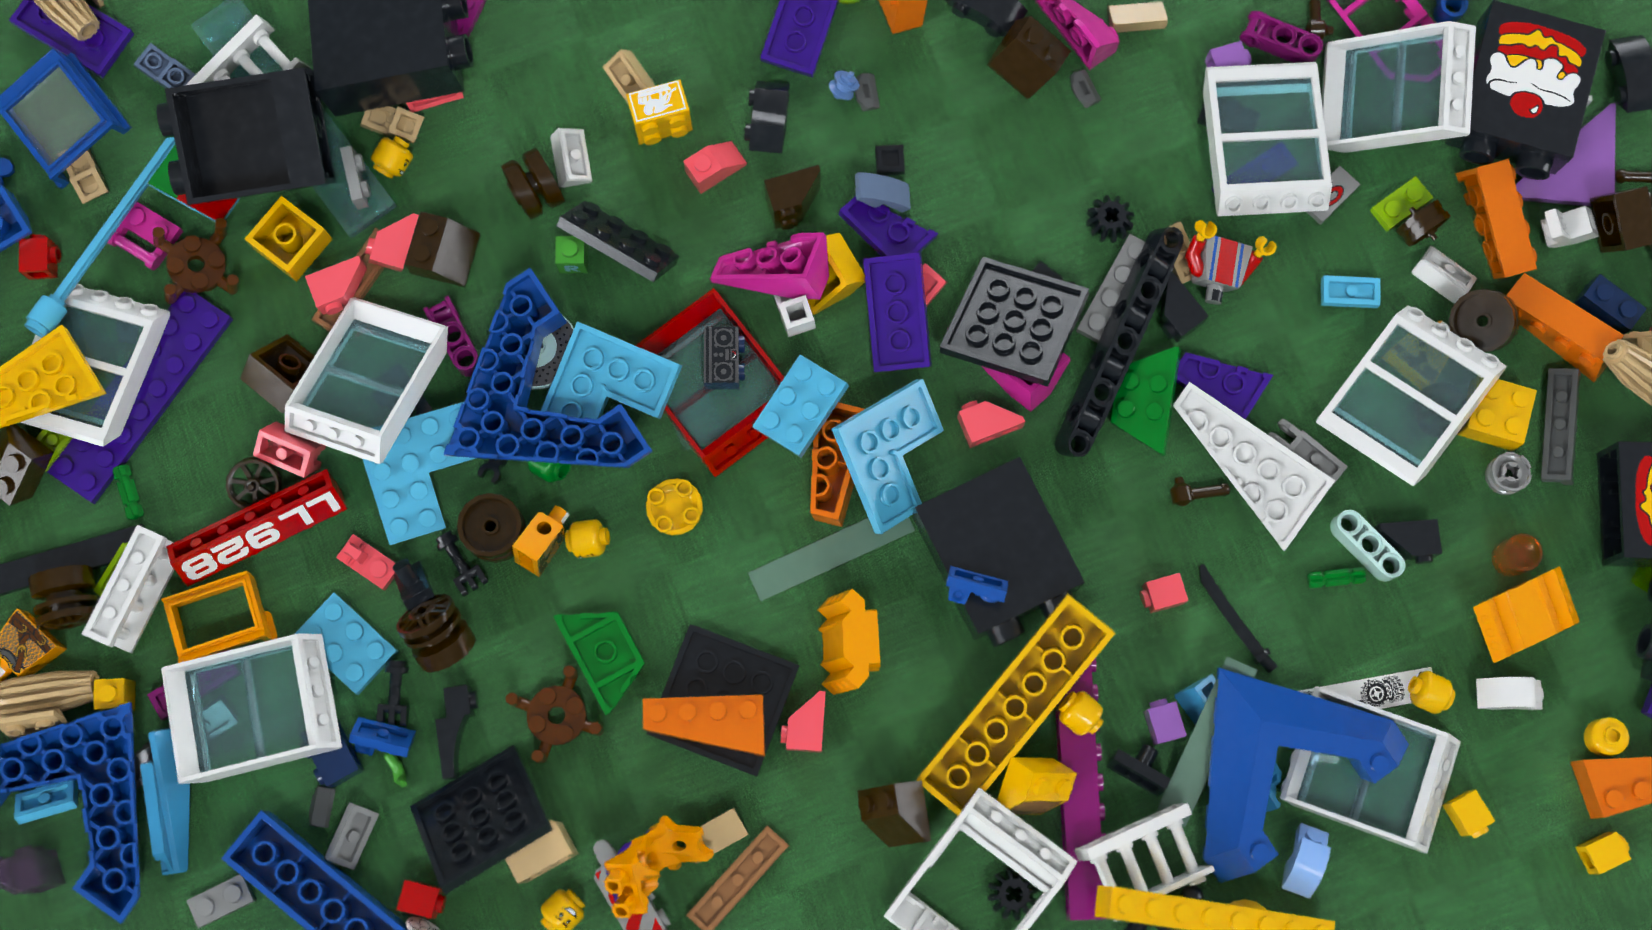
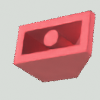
(713, 165)
(392, 244)
(336, 284)
(987, 422)
(806, 726)

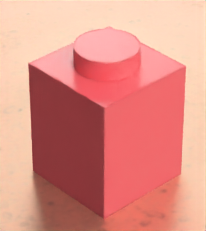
(1163, 593)

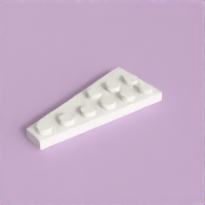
(1266, 473)

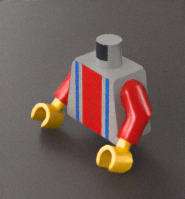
(1222, 263)

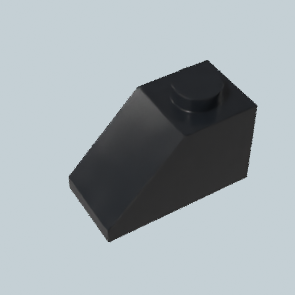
(1180, 311)
(1413, 539)

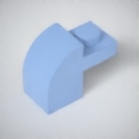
(1307, 862)

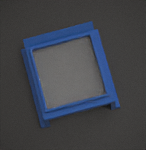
(59, 112)

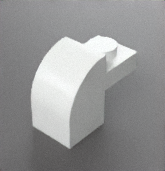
(1568, 227)
(795, 314)
(1509, 693)

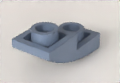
(162, 68)
(880, 190)

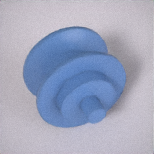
(844, 85)

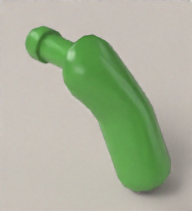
(395, 764)

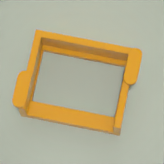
(263, 620)

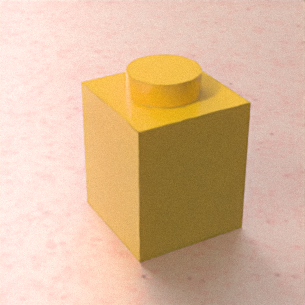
(113, 692)
(1469, 814)
(1604, 852)

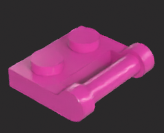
(142, 222)

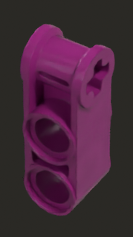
(1266, 39)
(447, 315)

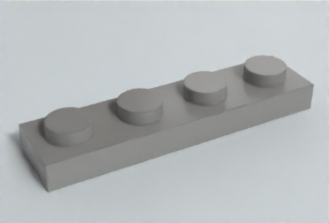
(1110, 290)

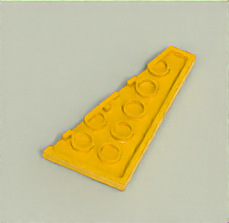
(46, 379)

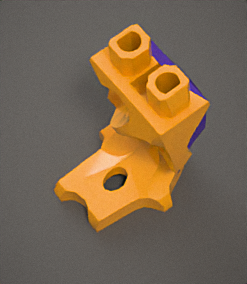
(638, 863)

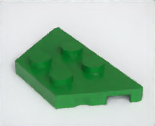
(1147, 399)
(603, 654)

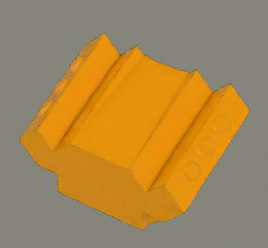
(1526, 614)
(848, 641)

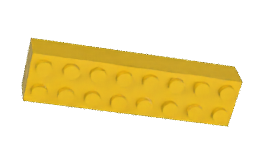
(1016, 704)

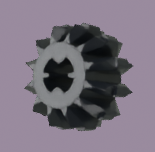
(1109, 229)
(1011, 904)

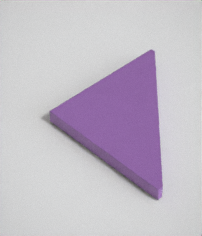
(1587, 173)

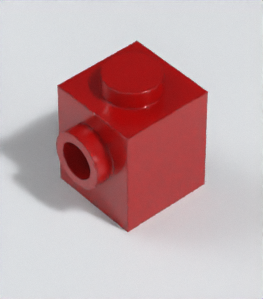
(39, 257)
(421, 899)

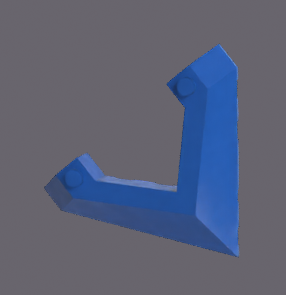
(495, 412)
(1249, 727)
(101, 758)

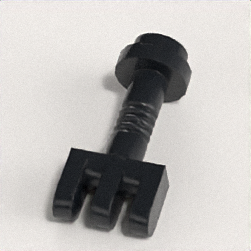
(447, 542)
(393, 707)

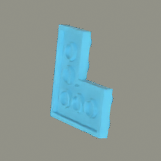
(604, 368)
(875, 448)
(403, 479)

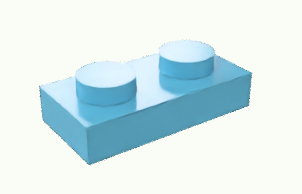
(1350, 291)
(45, 801)

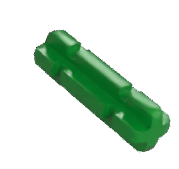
(128, 492)
(1336, 577)

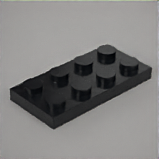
(618, 240)

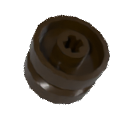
(535, 182)
(1501, 314)
(479, 516)

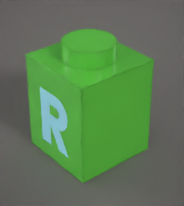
(571, 255)

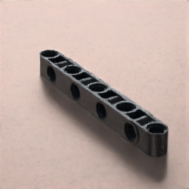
(1109, 360)

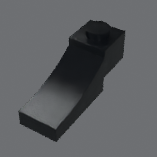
(460, 705)

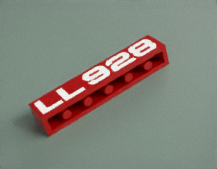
(256, 527)

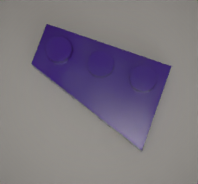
(885, 230)
(1228, 384)

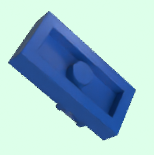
(963, 582)
(373, 735)

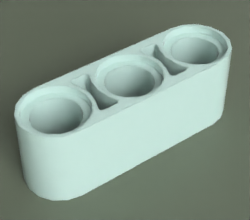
(1381, 548)

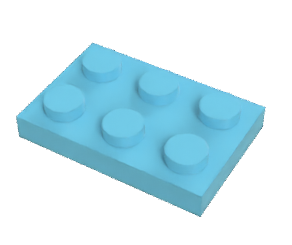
(800, 406)
(351, 644)

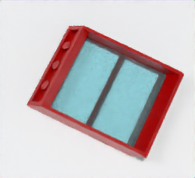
(713, 420)

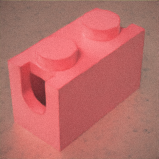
(287, 450)

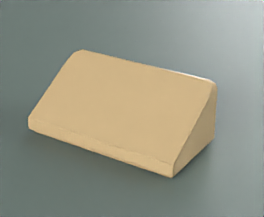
(1137, 16)
(627, 73)
(723, 831)

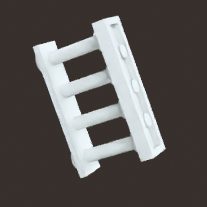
(238, 53)
(132, 591)
(1147, 829)

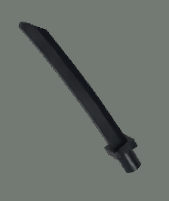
(1261, 655)

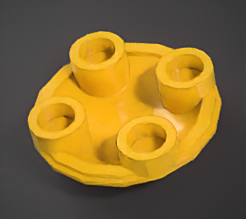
(674, 506)

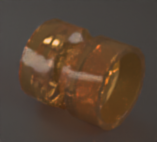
(1517, 555)

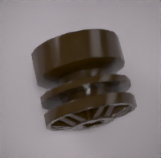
(64, 596)
(436, 633)

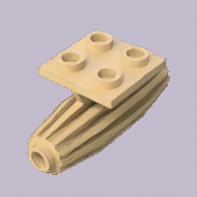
(72, 16)
(1632, 362)
(39, 699)

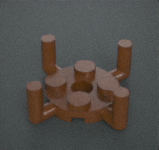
(191, 249)
(540, 707)

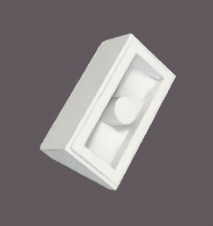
(571, 157)
(1443, 275)

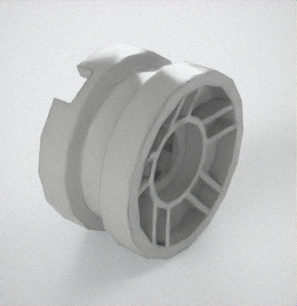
(1498, 467)

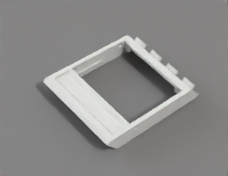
(1008, 840)

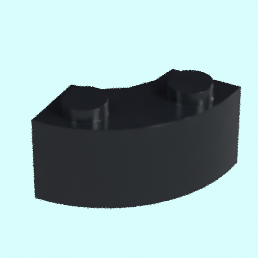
(993, 15)
(1631, 69)
(769, 117)

